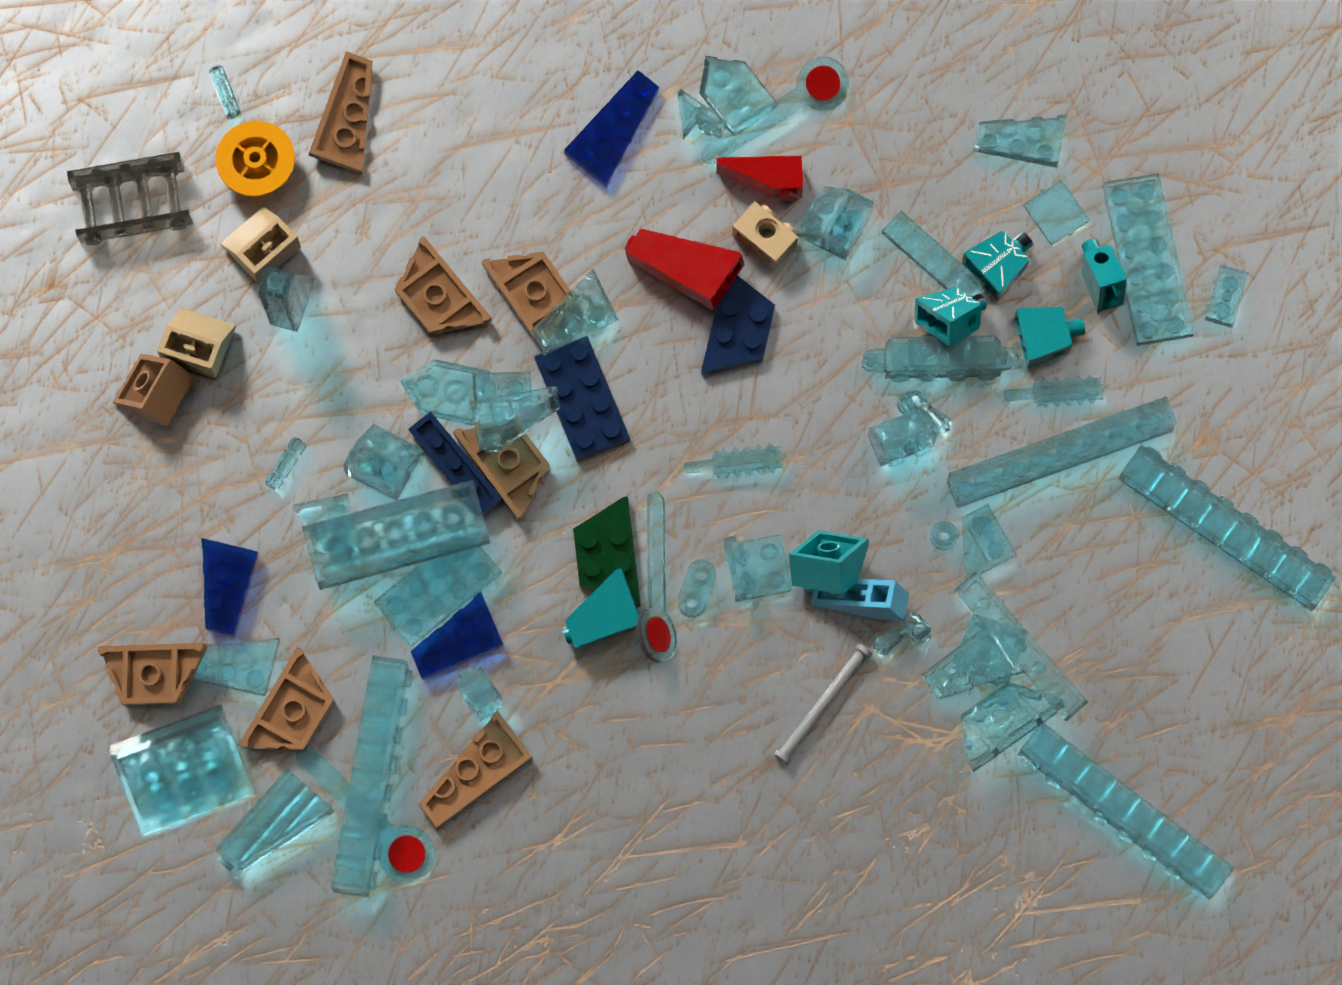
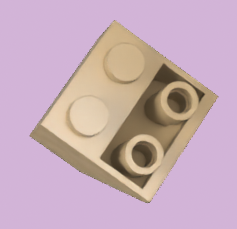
(261, 243)
(196, 342)

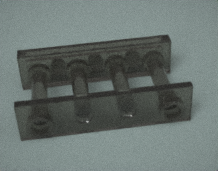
(113, 176)

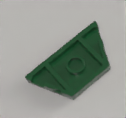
(606, 545)

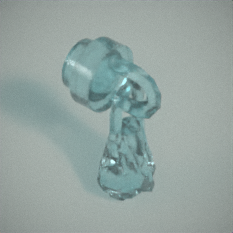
(911, 402)
(918, 632)

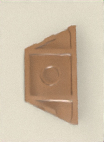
(528, 285)
(437, 294)
(512, 471)
(152, 672)
(290, 710)

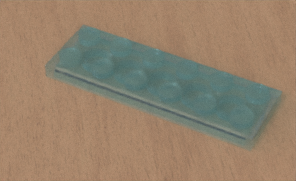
(1148, 259)

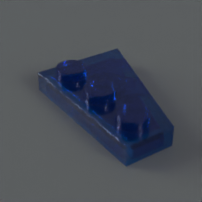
(226, 584)
(459, 640)

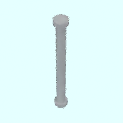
(824, 702)

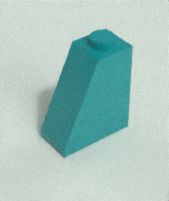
(603, 612)

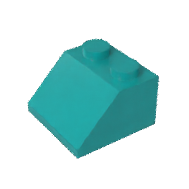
(828, 562)

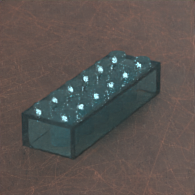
(396, 535)

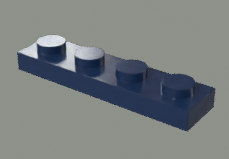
(453, 460)

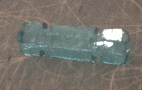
(224, 91)
(285, 463)

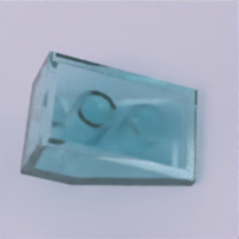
(508, 417)

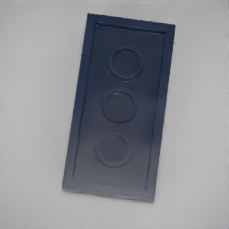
(585, 400)

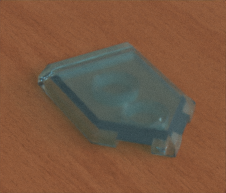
(732, 90)
(443, 390)

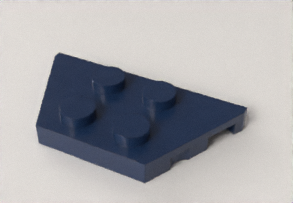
(738, 329)

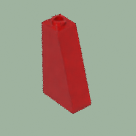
(686, 265)

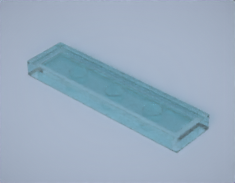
(931, 255)

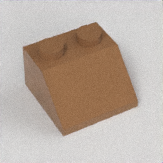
(154, 389)

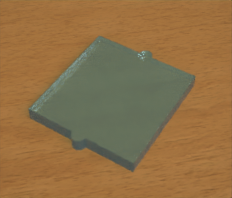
(1056, 212)

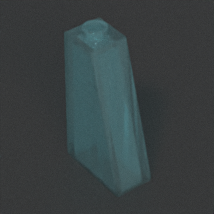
(285, 297)
(275, 820)

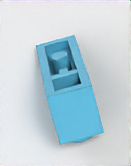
(867, 598)

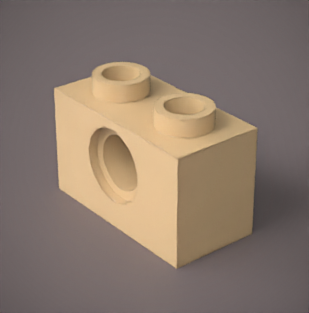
(772, 249)

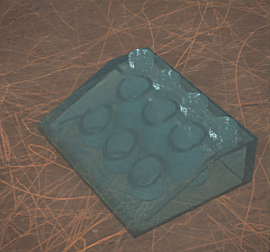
(181, 769)

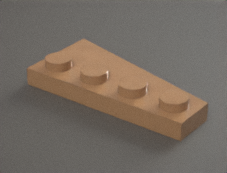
(344, 121)
(481, 767)

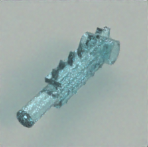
(1058, 391)
(736, 462)

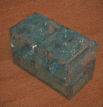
(479, 693)

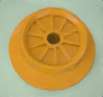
(252, 143)

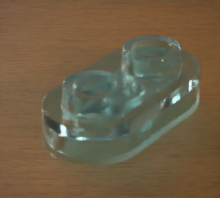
(696, 589)

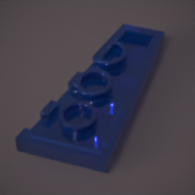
(607, 136)

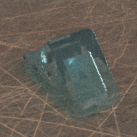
(693, 112)

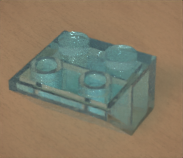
(836, 220)
(903, 437)
(382, 461)

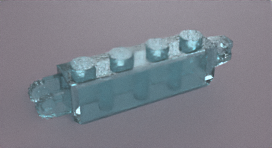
(933, 359)

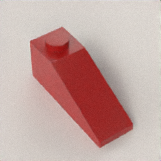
(770, 175)

